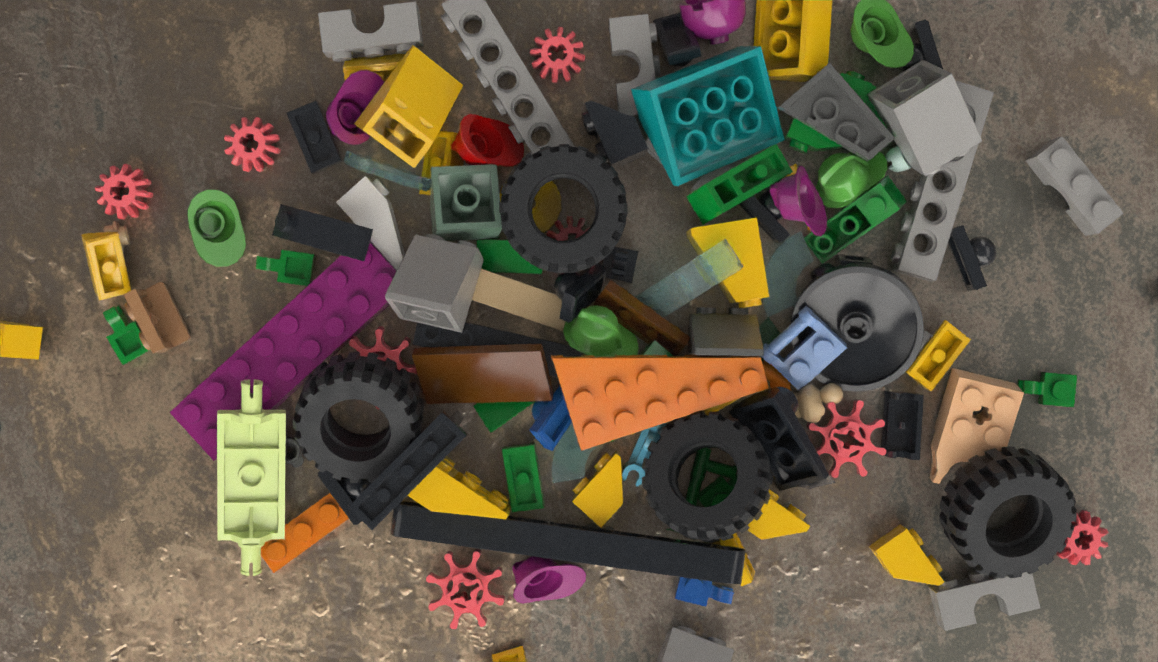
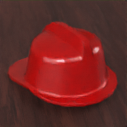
(487, 142)

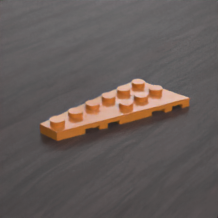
(637, 392)

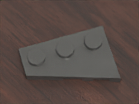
(838, 113)

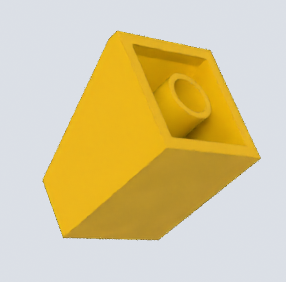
(750, 282)

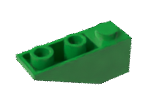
(856, 219)

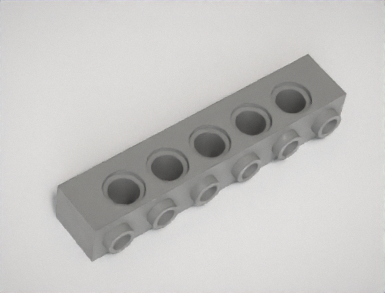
(508, 62)
(946, 201)

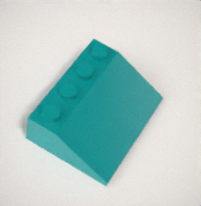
(710, 113)

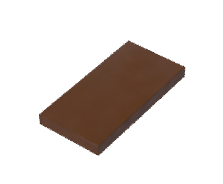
(483, 373)

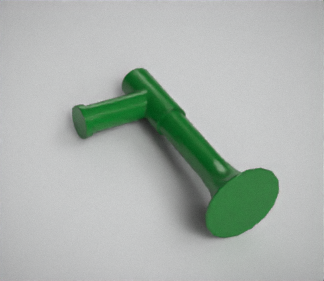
(702, 464)

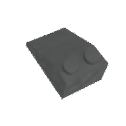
(724, 333)

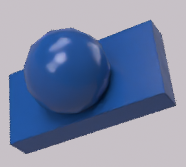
(550, 420)

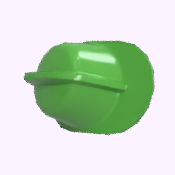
(880, 33)
(848, 176)
(216, 228)
(599, 334)

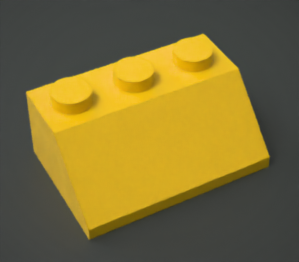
(793, 37)

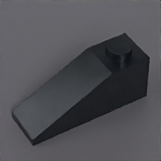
(322, 232)

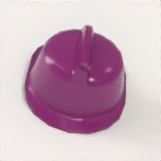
(350, 103)
(800, 201)
(545, 579)

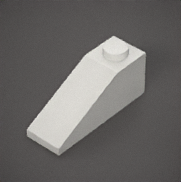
(370, 208)

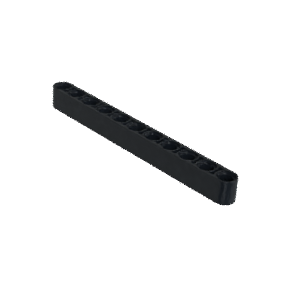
(572, 543)

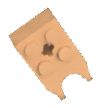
(960, 432)

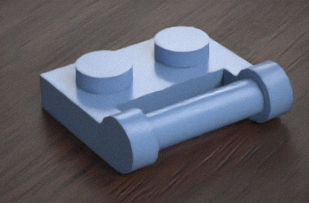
(810, 355)

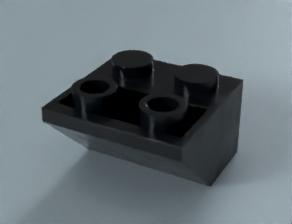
(616, 134)

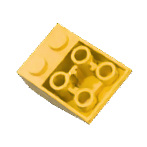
(410, 107)
(458, 493)

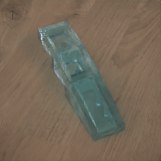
(692, 279)

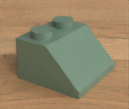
(465, 202)

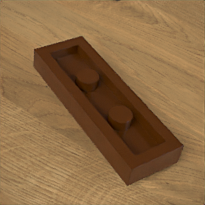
(641, 319)

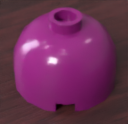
(713, 18)

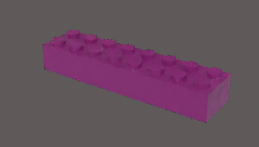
(292, 343)

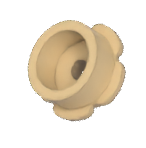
(122, 231)

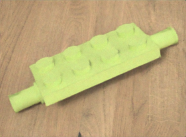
(251, 475)

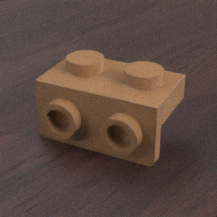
(157, 318)

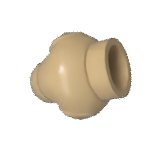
(811, 400)

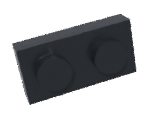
(314, 137)

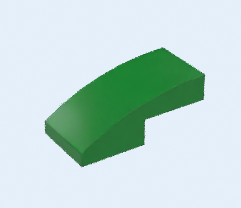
(502, 258)

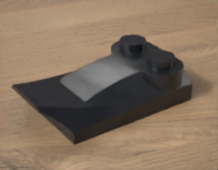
(784, 440)

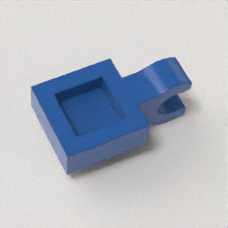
(699, 591)

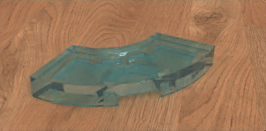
(388, 171)
(783, 272)
(569, 459)

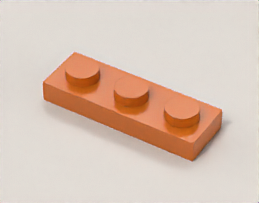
(303, 532)

